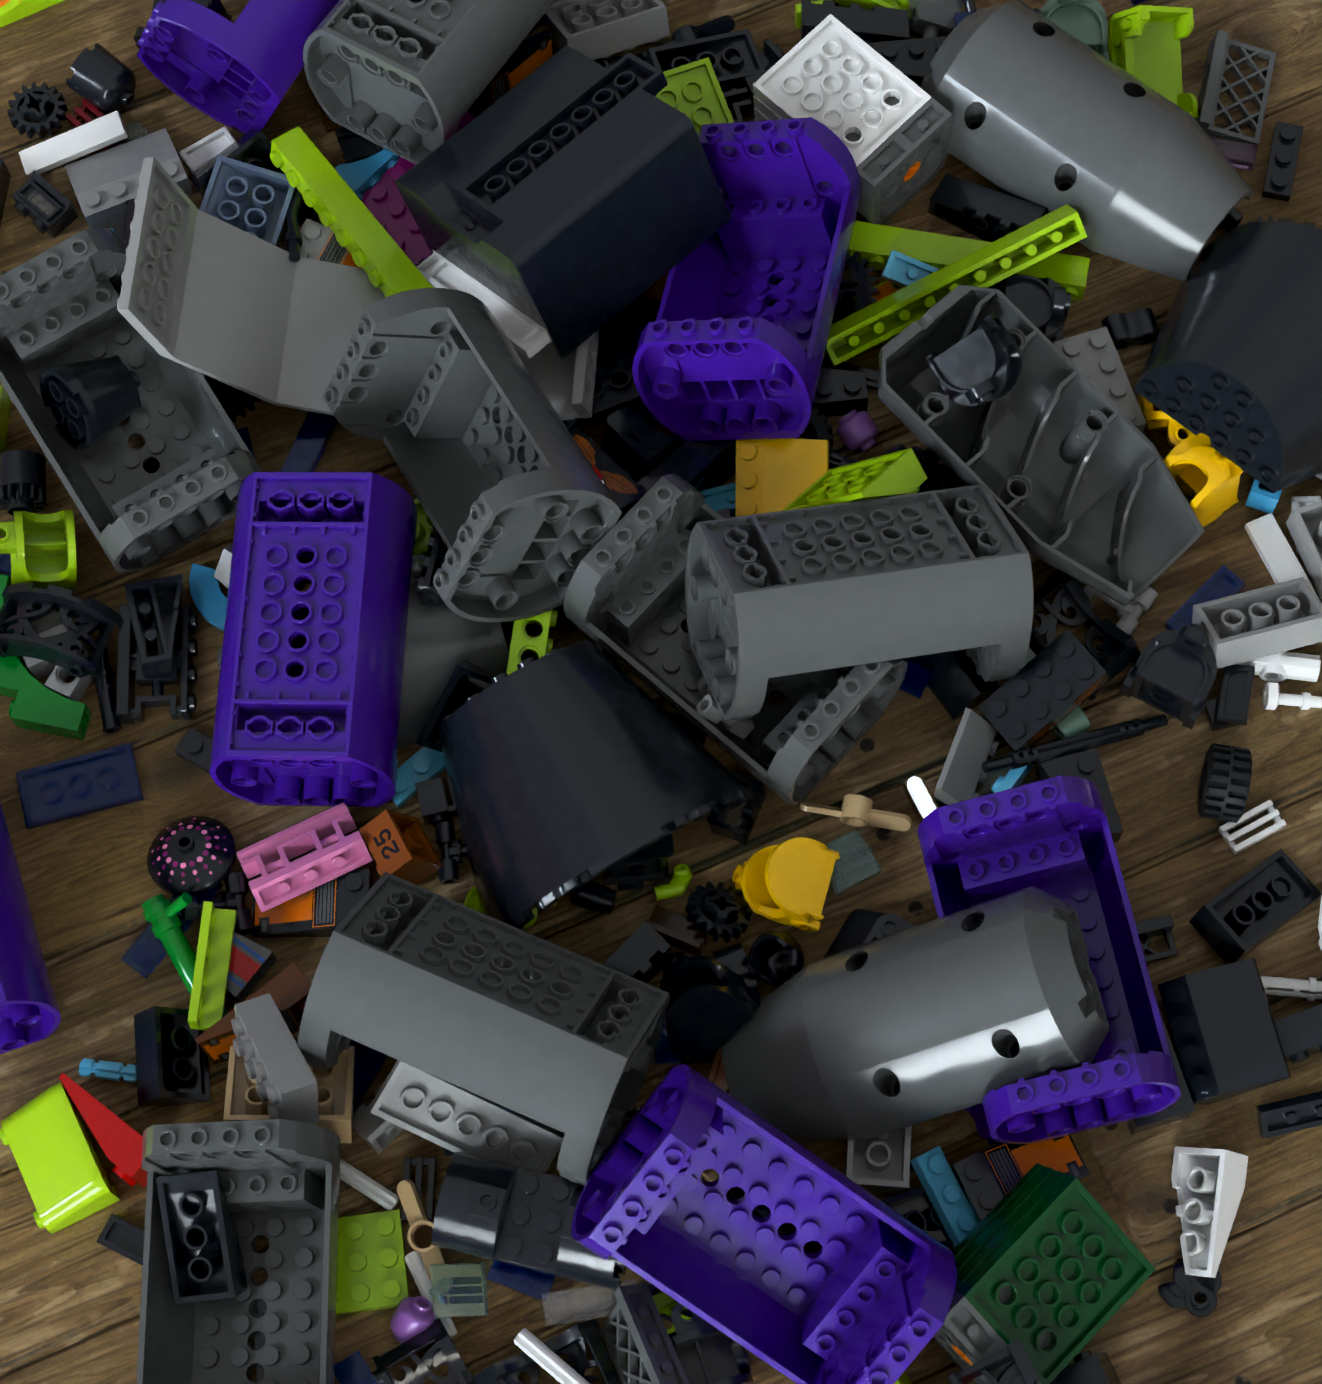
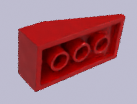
(116, 1138)

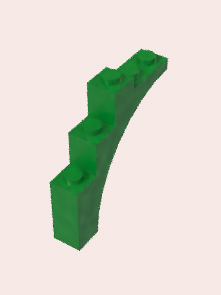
(36, 705)

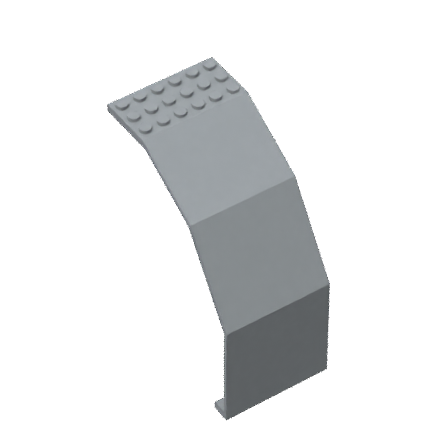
(267, 322)

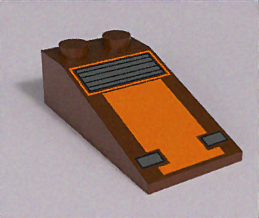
(289, 993)

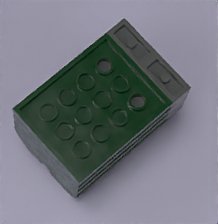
(1039, 1272)

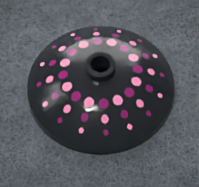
(197, 865)

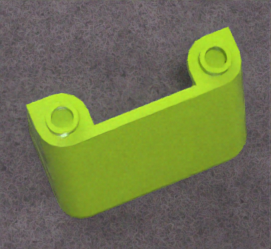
(1149, 48)
(57, 1160)

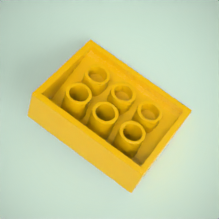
(776, 472)

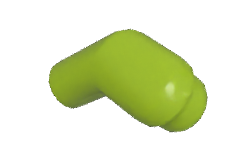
(677, 885)

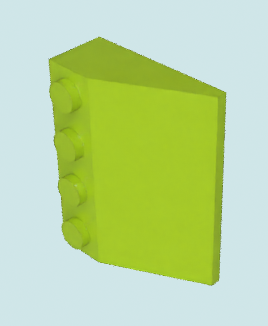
(864, 480)

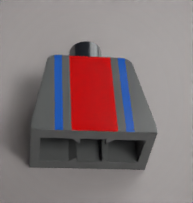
(247, 966)

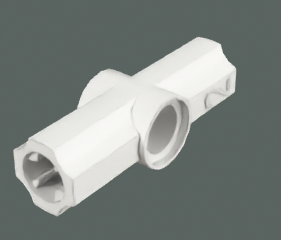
(1286, 666)

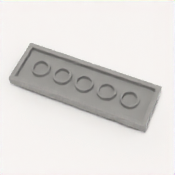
(463, 1120)

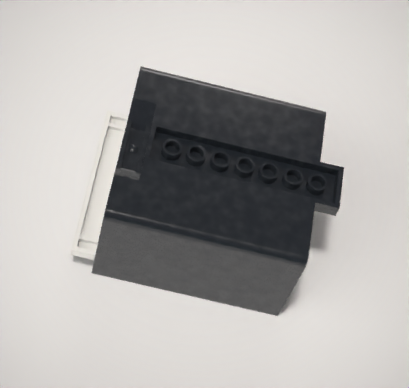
(565, 199)

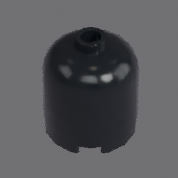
(102, 79)

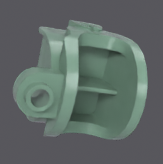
(1081, 19)

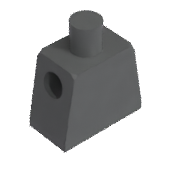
(933, 17)

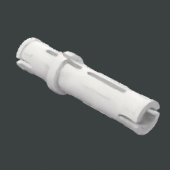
(1291, 987)

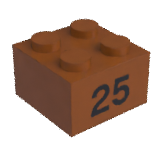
(400, 847)

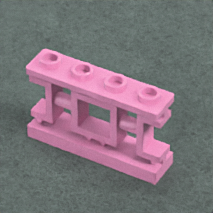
(286, 879)

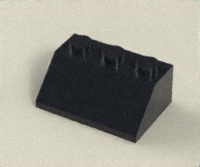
(250, 149)
(169, 1060)

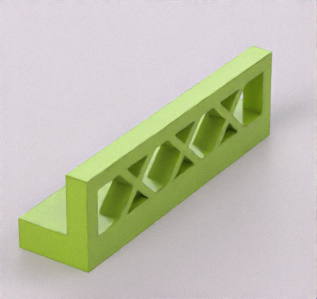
(211, 966)

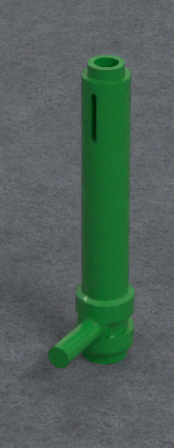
(168, 929)

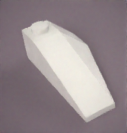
(1208, 1198)

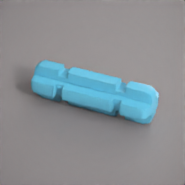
(108, 1070)

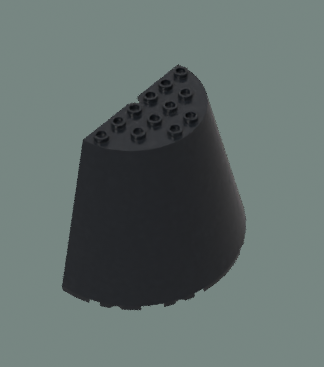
(1247, 351)
(569, 777)

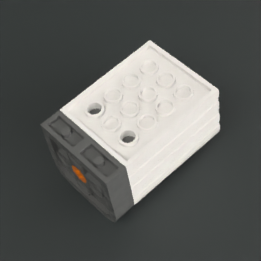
(876, 110)

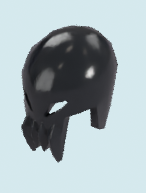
(775, 958)

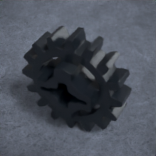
(29, 120)
(718, 912)

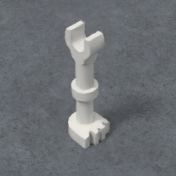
(1273, 698)

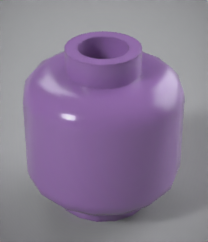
(857, 430)
(411, 1318)

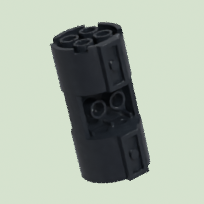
(516, 1220)

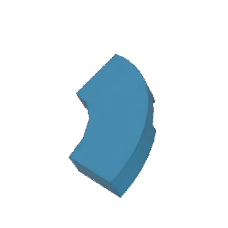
(208, 595)

